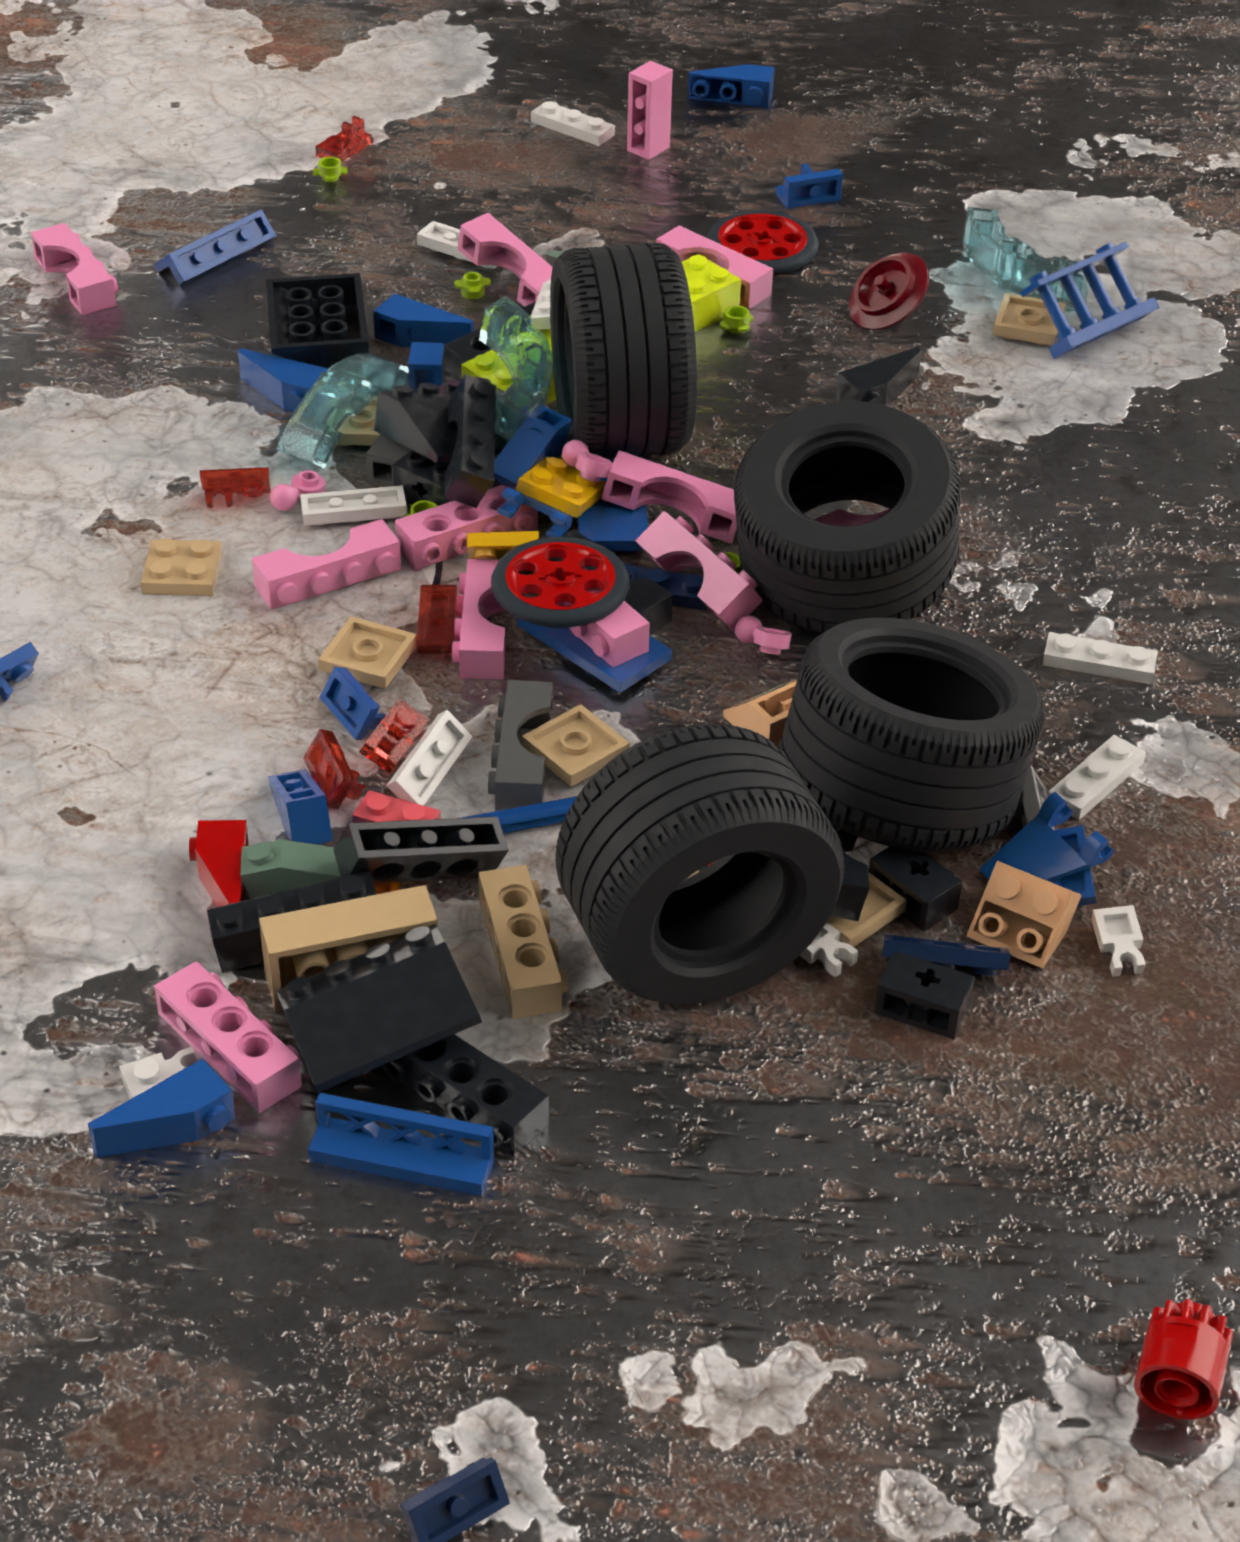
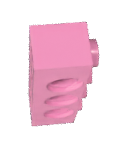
(443, 530)
(229, 1036)

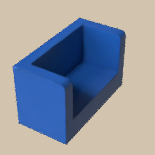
(425, 363)

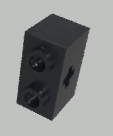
(421, 478)
(925, 884)
(924, 994)

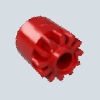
(1183, 1360)

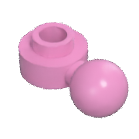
(592, 467)
(285, 497)
(771, 640)

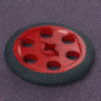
(765, 242)
(560, 582)

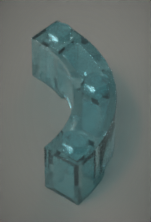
(1009, 259)
(527, 357)
(332, 398)

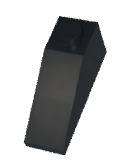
(880, 380)

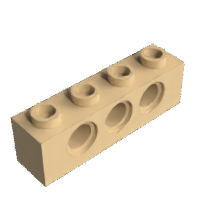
(521, 941)

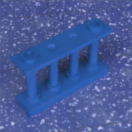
(1090, 327)

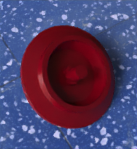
(889, 291)

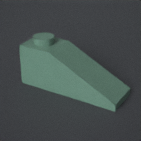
(285, 866)

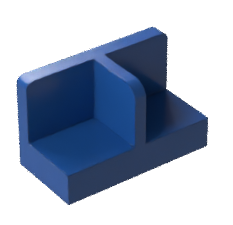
(810, 187)

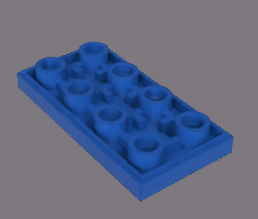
(613, 525)
(580, 653)

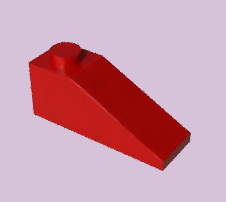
(218, 858)

